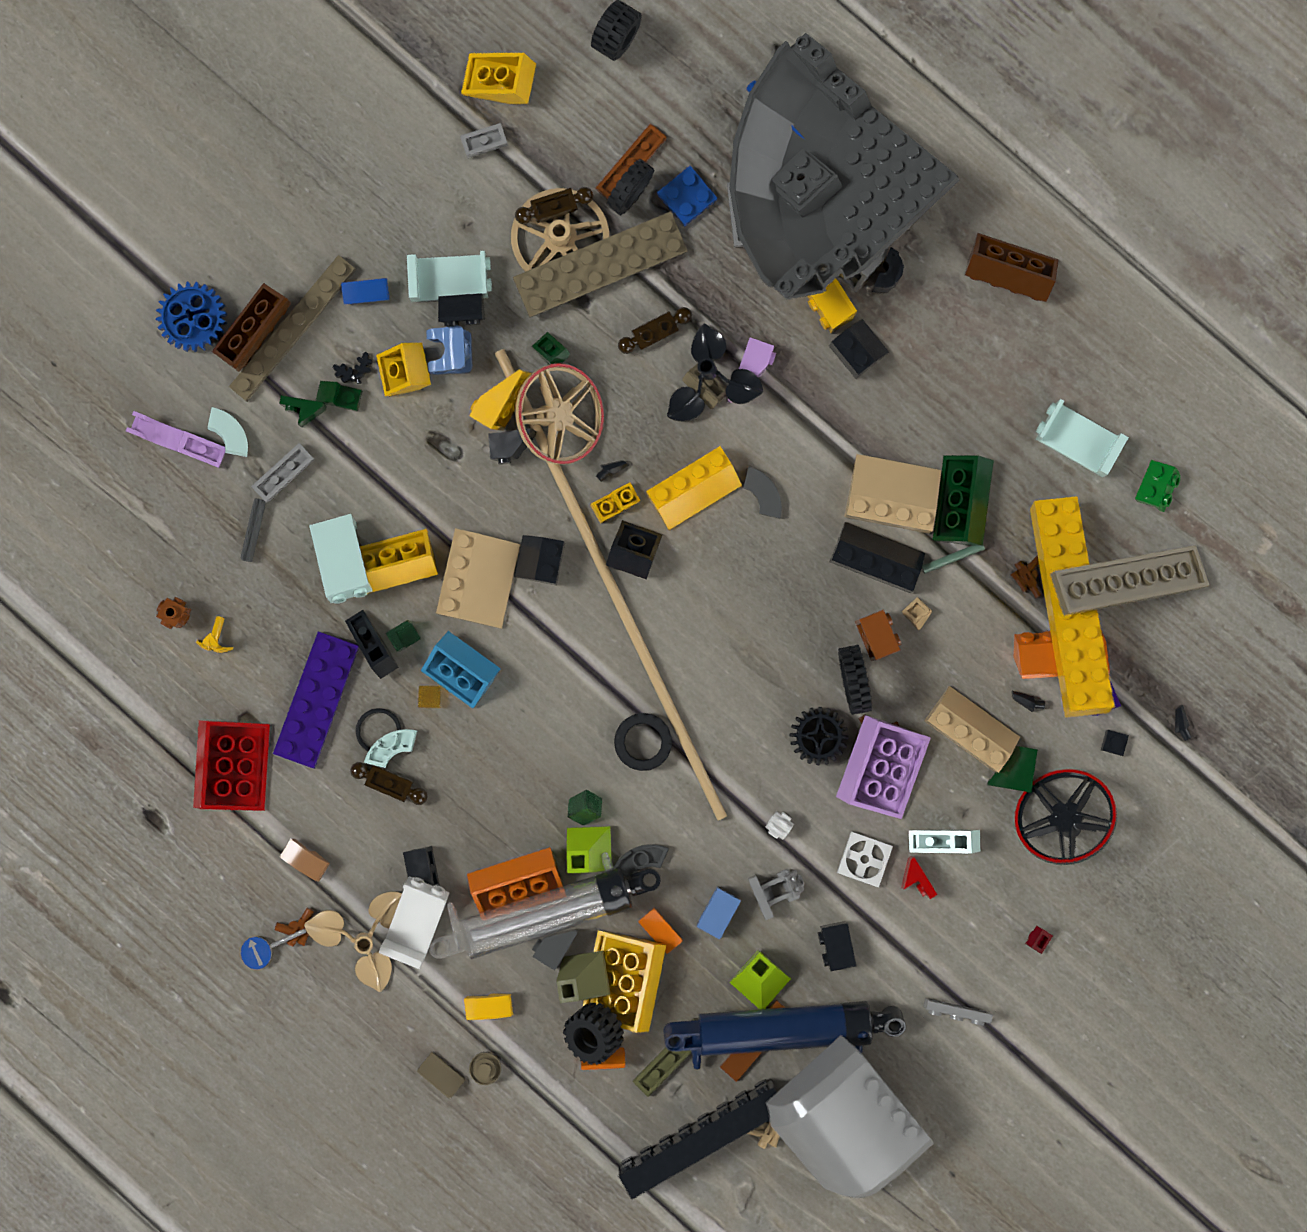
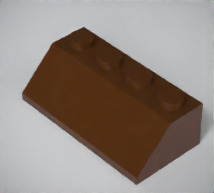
(1012, 267)
(251, 327)

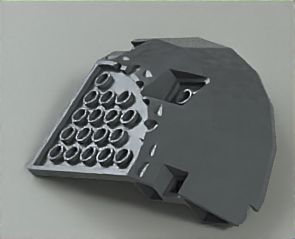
(859, 172)

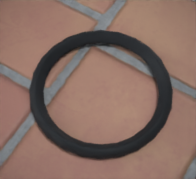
(366, 714)

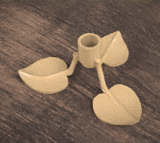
(371, 969)

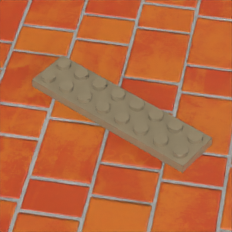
(600, 264)
(1129, 580)

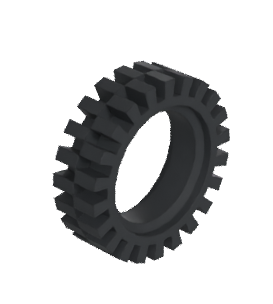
(855, 679)

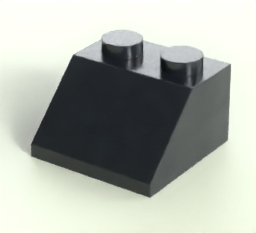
(858, 348)
(634, 549)
(540, 559)

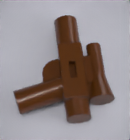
(1026, 576)

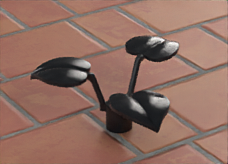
(705, 348)

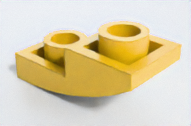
(615, 502)
(488, 1006)

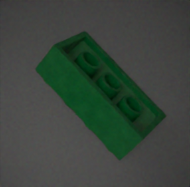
(963, 499)

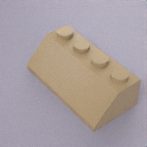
(973, 729)

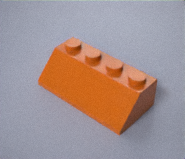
(1036, 655)
(514, 880)

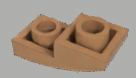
(304, 860)

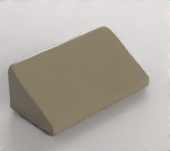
(712, 390)
(440, 1075)

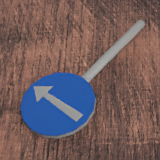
(257, 952)

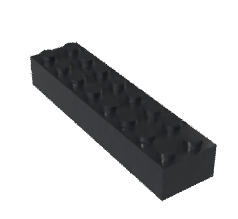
(697, 1140)

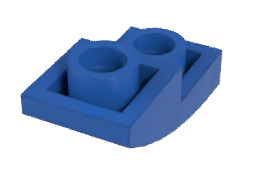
(365, 291)

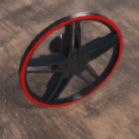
(1066, 817)

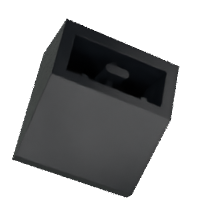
(461, 308)

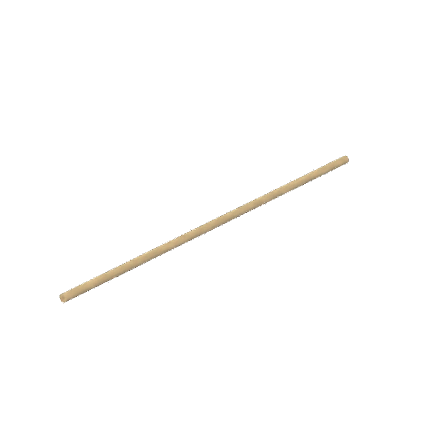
(621, 606)

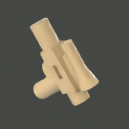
(766, 1134)

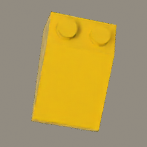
(499, 77)
(499, 403)

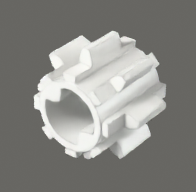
(779, 825)

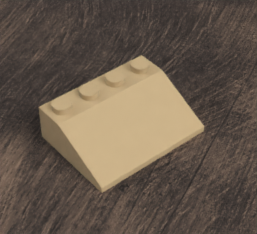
(893, 494)
(478, 578)

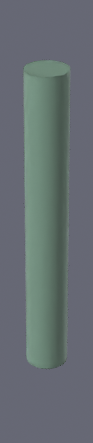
(951, 558)

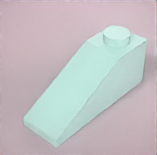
(944, 841)

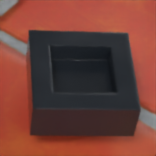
(1114, 742)

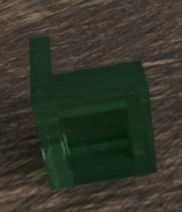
(403, 636)
(584, 807)

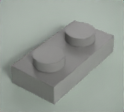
(484, 140)

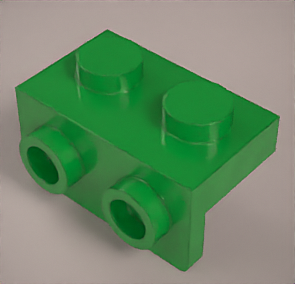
(1158, 485)

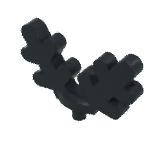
(348, 375)

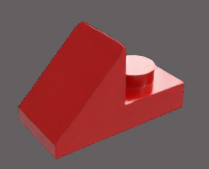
(914, 874)

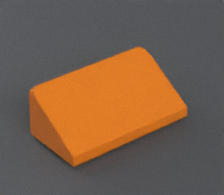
(660, 930)
(616, 1060)

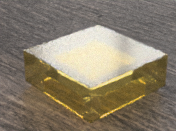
(429, 697)

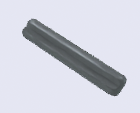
(253, 530)

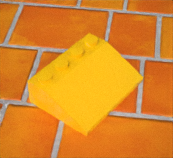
(633, 978)

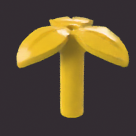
(210, 642)

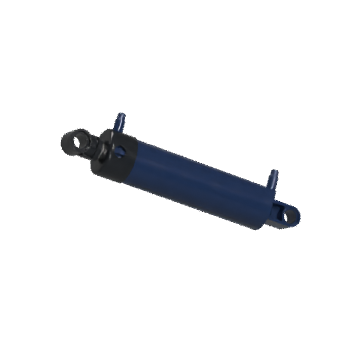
(781, 1029)

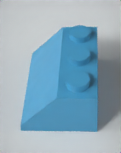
(460, 669)

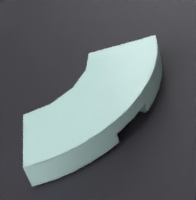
(230, 431)
(389, 745)

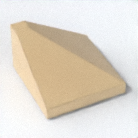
(917, 613)

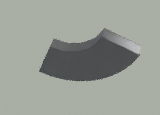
(765, 492)
(642, 857)

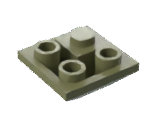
(582, 977)

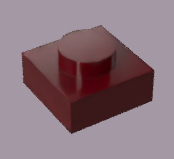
(1038, 939)

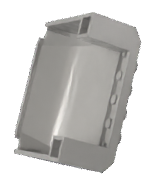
(846, 1123)

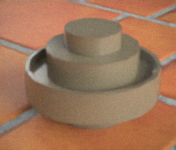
(485, 1068)

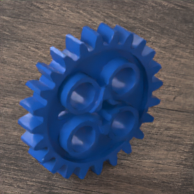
(197, 335)

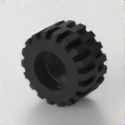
(616, 30)
(593, 1033)

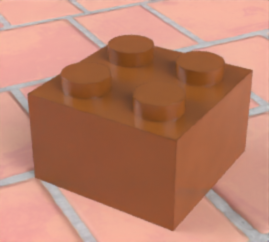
(878, 635)

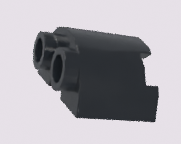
(894, 271)

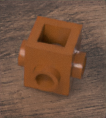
(180, 616)

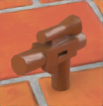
(296, 926)

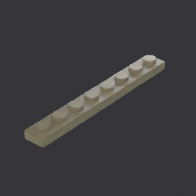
(292, 328)

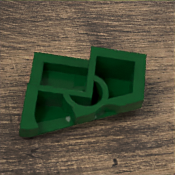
(1017, 771)

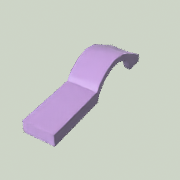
(177, 440)

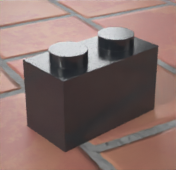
(837, 946)

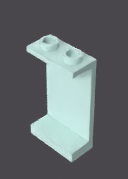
(447, 276)
(1080, 439)
(340, 559)

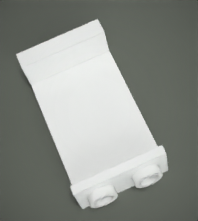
(414, 922)

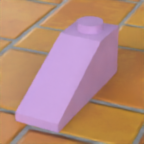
(757, 357)

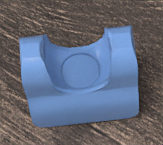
(457, 353)

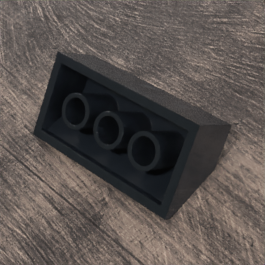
(878, 558)

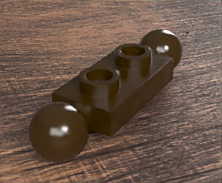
(554, 205)
(654, 330)
(388, 783)

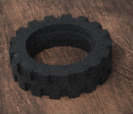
(630, 187)
(659, 758)

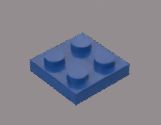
(687, 196)

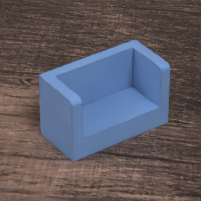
(718, 913)

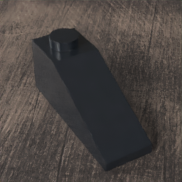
(371, 644)

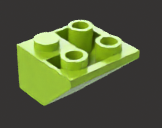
(586, 847)
(760, 980)

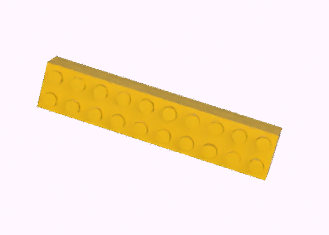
(1077, 636)

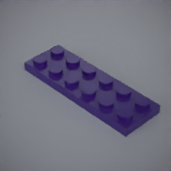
(316, 700)

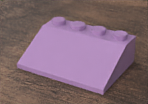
(883, 767)

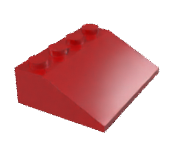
(231, 766)

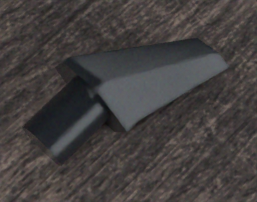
(611, 469)
(1028, 701)
(1182, 723)

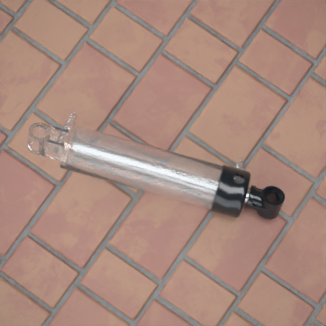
(544, 913)

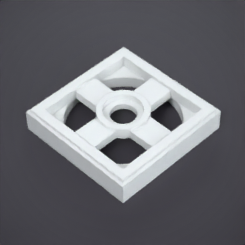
(867, 850)

